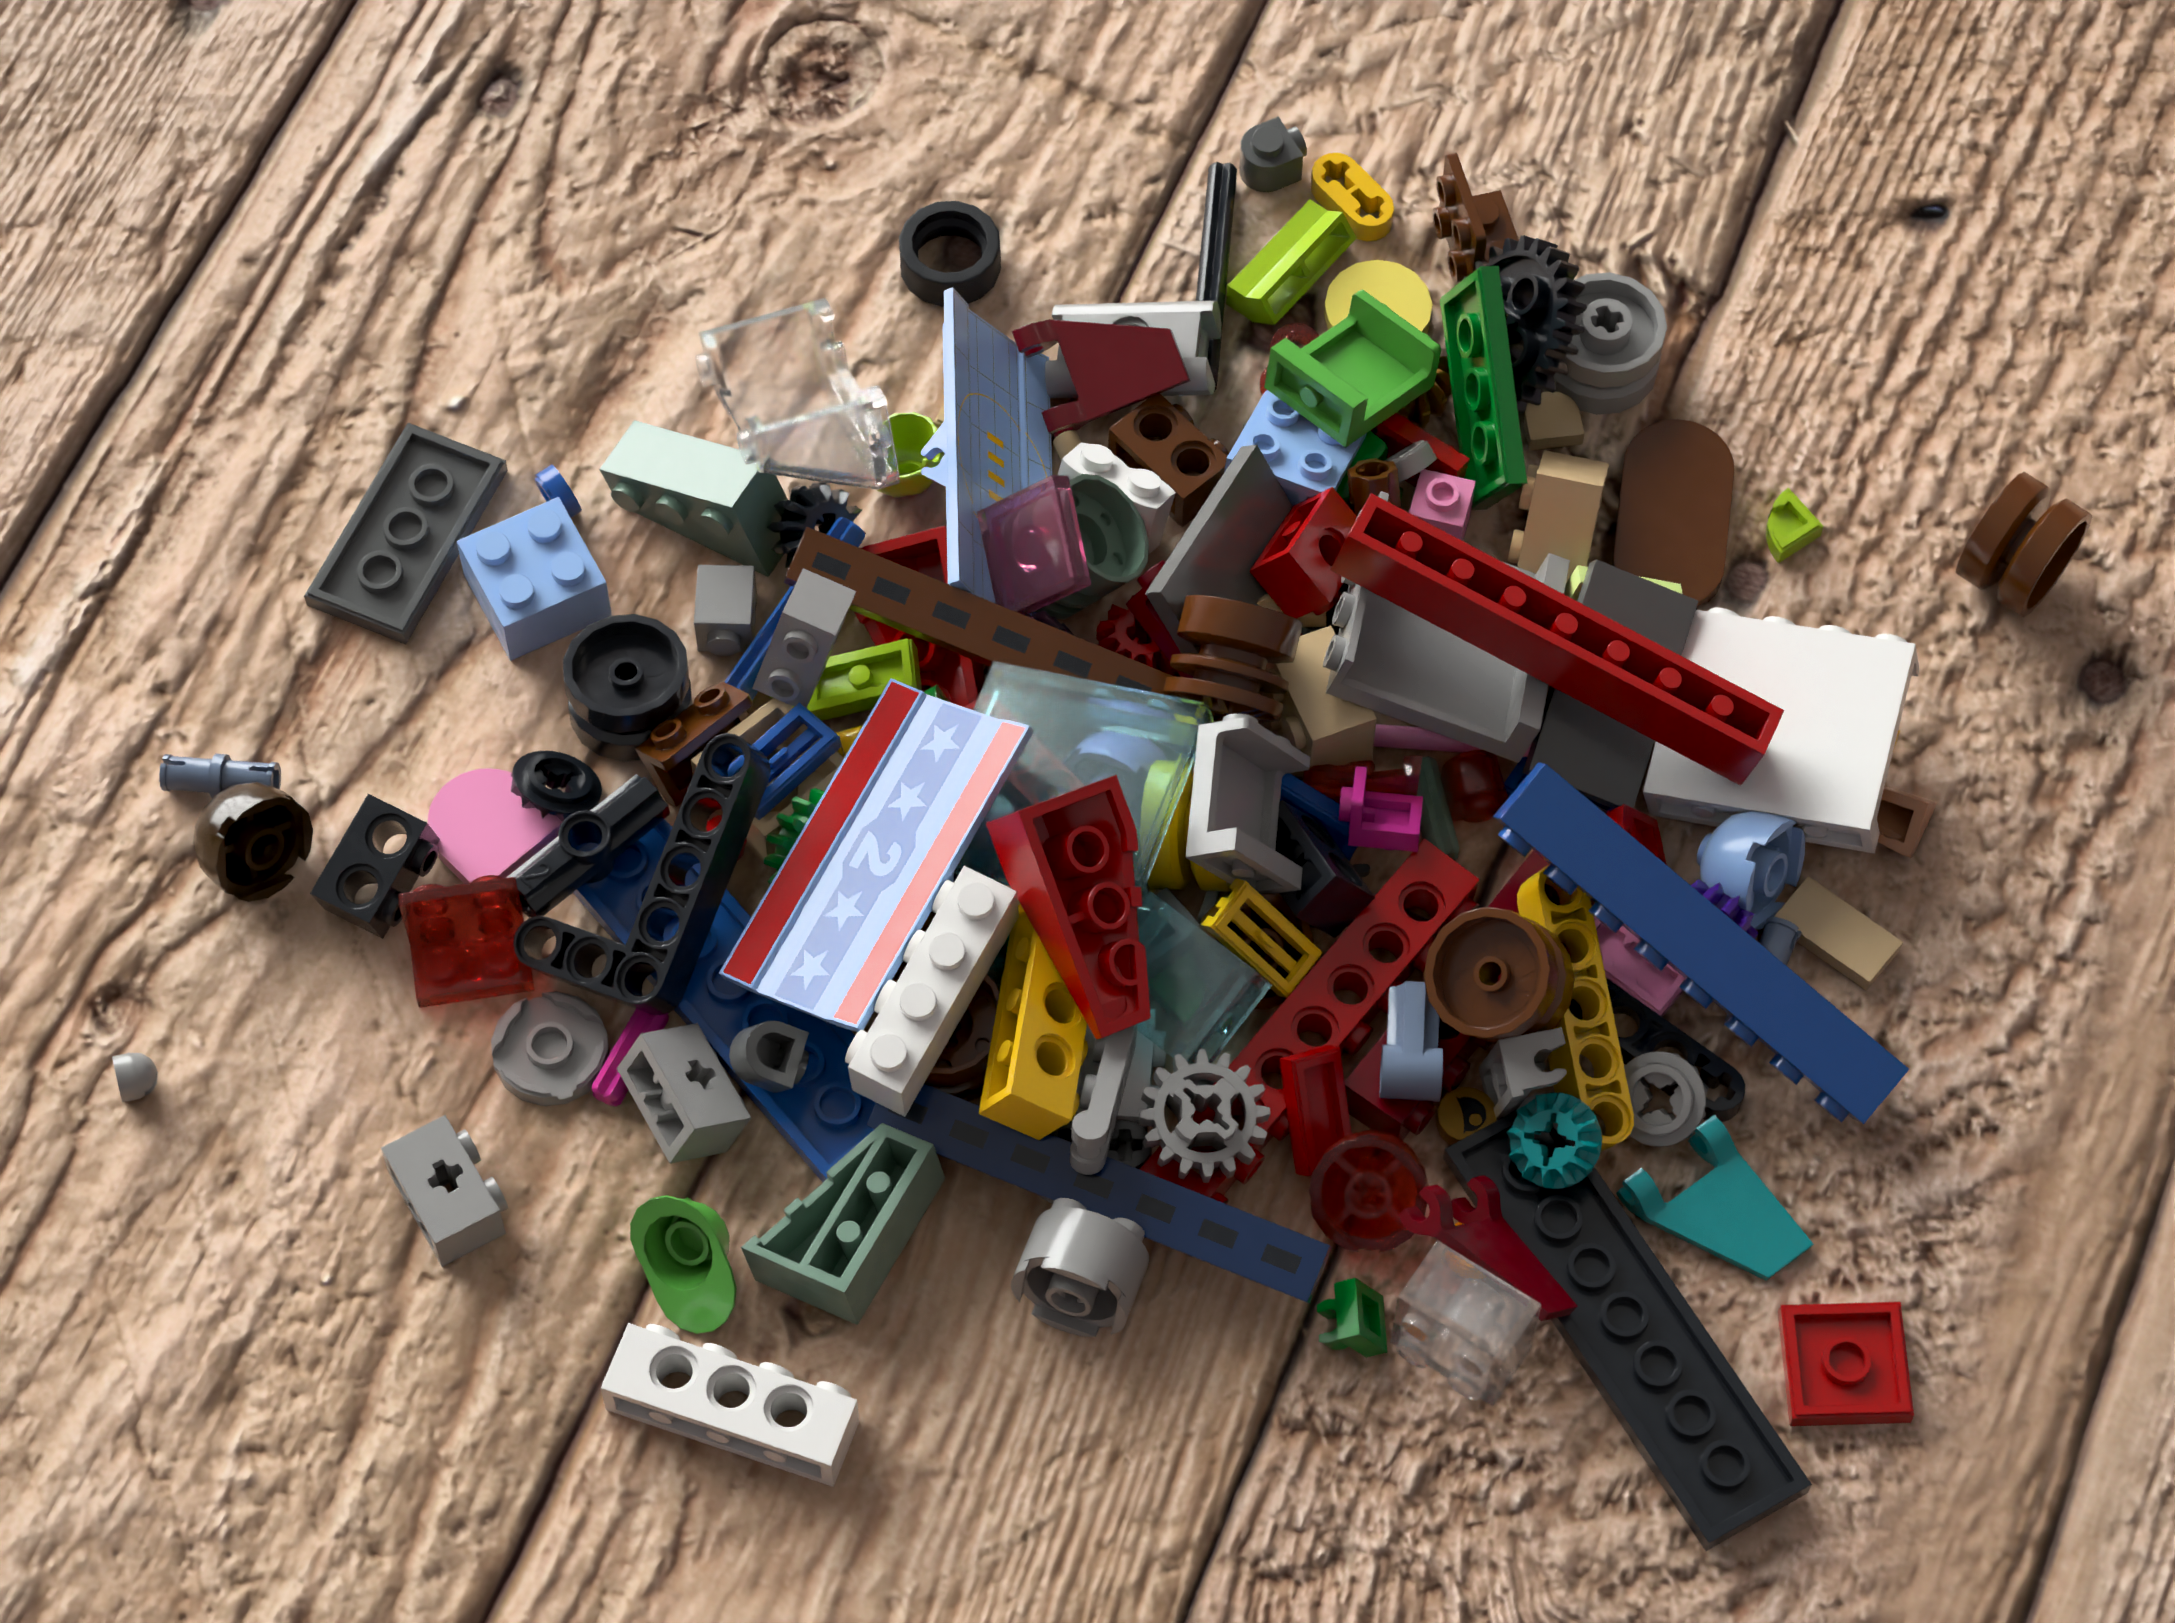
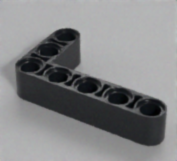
(667, 893)

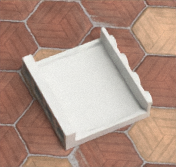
(1831, 744)

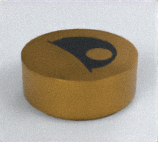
(1463, 1113)

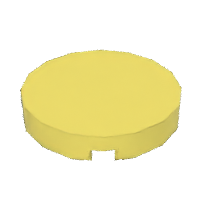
(1389, 284)

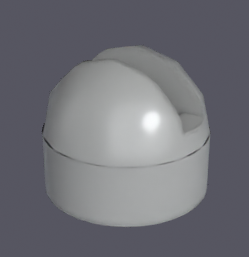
(135, 1075)

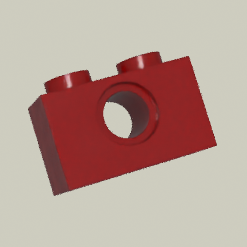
(1301, 553)

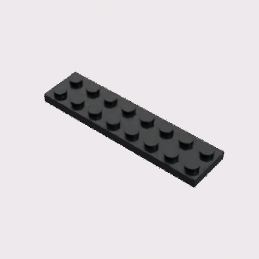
(1642, 1344)

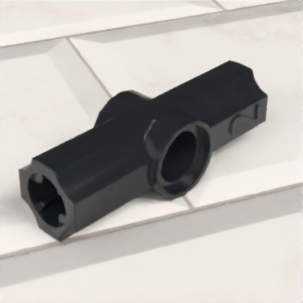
(611, 824)

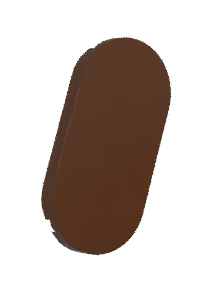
(1675, 507)

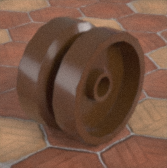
(2023, 544)
(1465, 971)

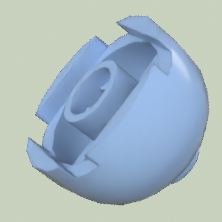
(1753, 858)

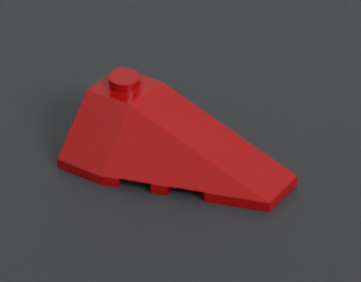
(1079, 892)

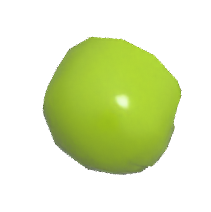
(910, 435)

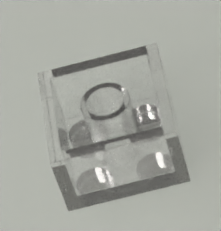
(1464, 1324)

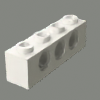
(809, 1449)

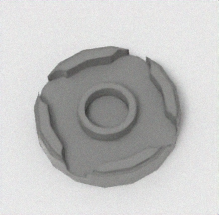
(549, 1048)

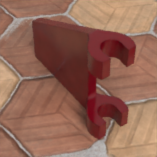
(1107, 365)
(1488, 1242)

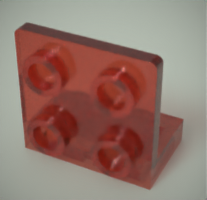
(465, 940)

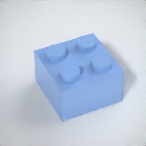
(534, 578)

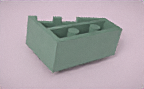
(852, 1226)

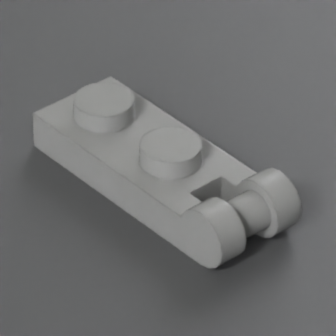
(1101, 1101)

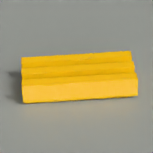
(1230, 910)

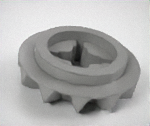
(1688, 1101)

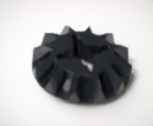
(555, 771)

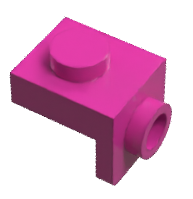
(1380, 818)

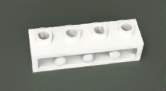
(933, 990)

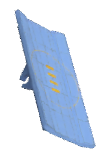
(988, 434)

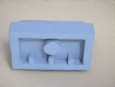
(1295, 449)

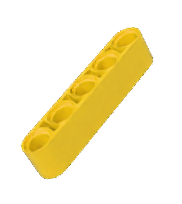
(1596, 1032)

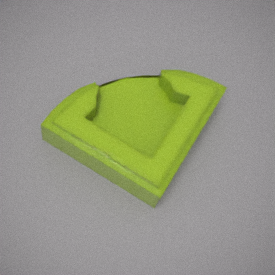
(1790, 526)

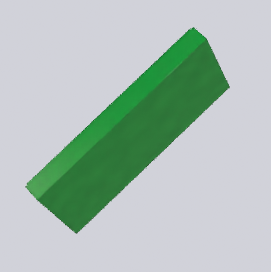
(1483, 386)

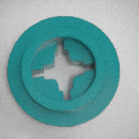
(1567, 1164)

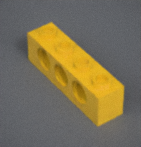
(1034, 1042)

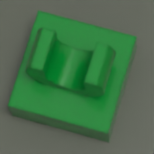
(1358, 1317)

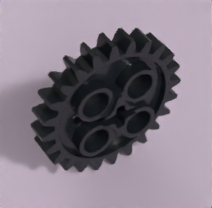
(1538, 312)

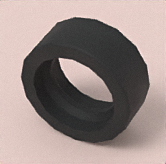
(949, 219)

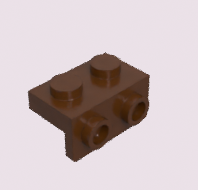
(680, 739)

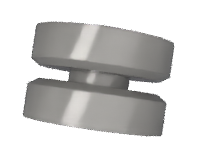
(1618, 347)

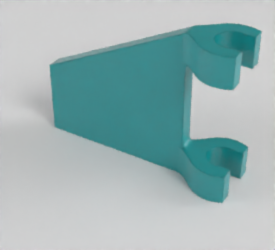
(1723, 1211)

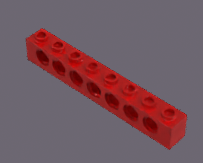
(1423, 881)

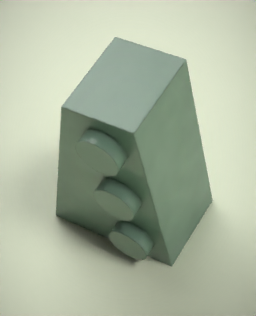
(697, 492)

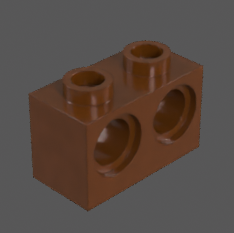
(1180, 452)

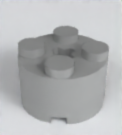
(1081, 1269)

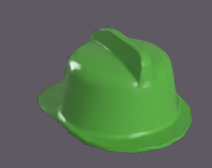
(685, 1261)

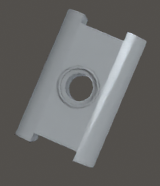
(1190, 322)

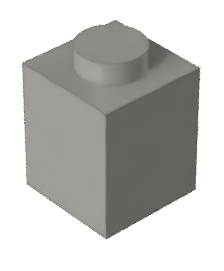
(725, 608)

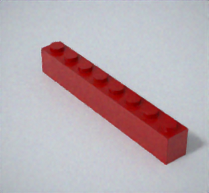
(1557, 640)

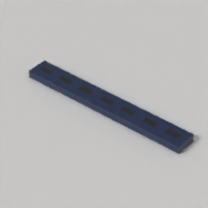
(1163, 1209)

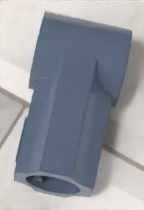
(1411, 1057)

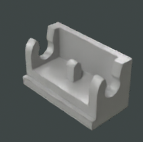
(1517, 1068)

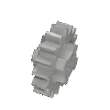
(1221, 1133)

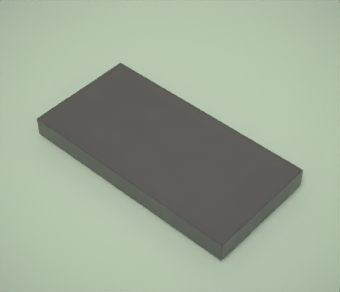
(406, 533)
(1222, 542)
(1583, 744)

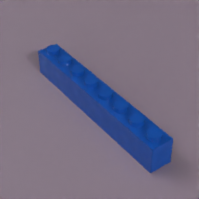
(1700, 943)

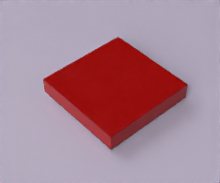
(1845, 1364)

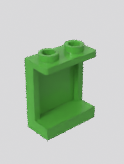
(1355, 370)

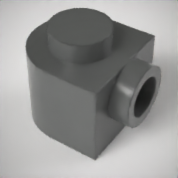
(1271, 156)
(770, 1055)

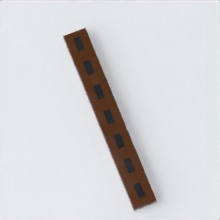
(961, 619)

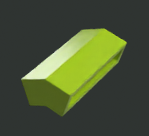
(1290, 264)

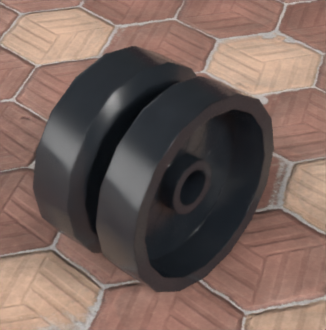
(624, 682)

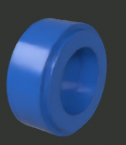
(553, 485)

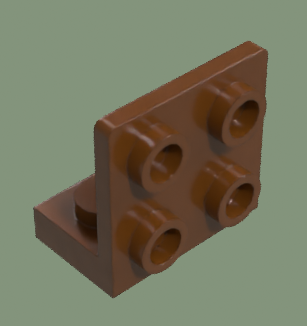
(1468, 221)

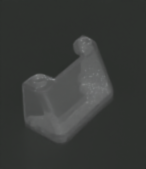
(797, 400)

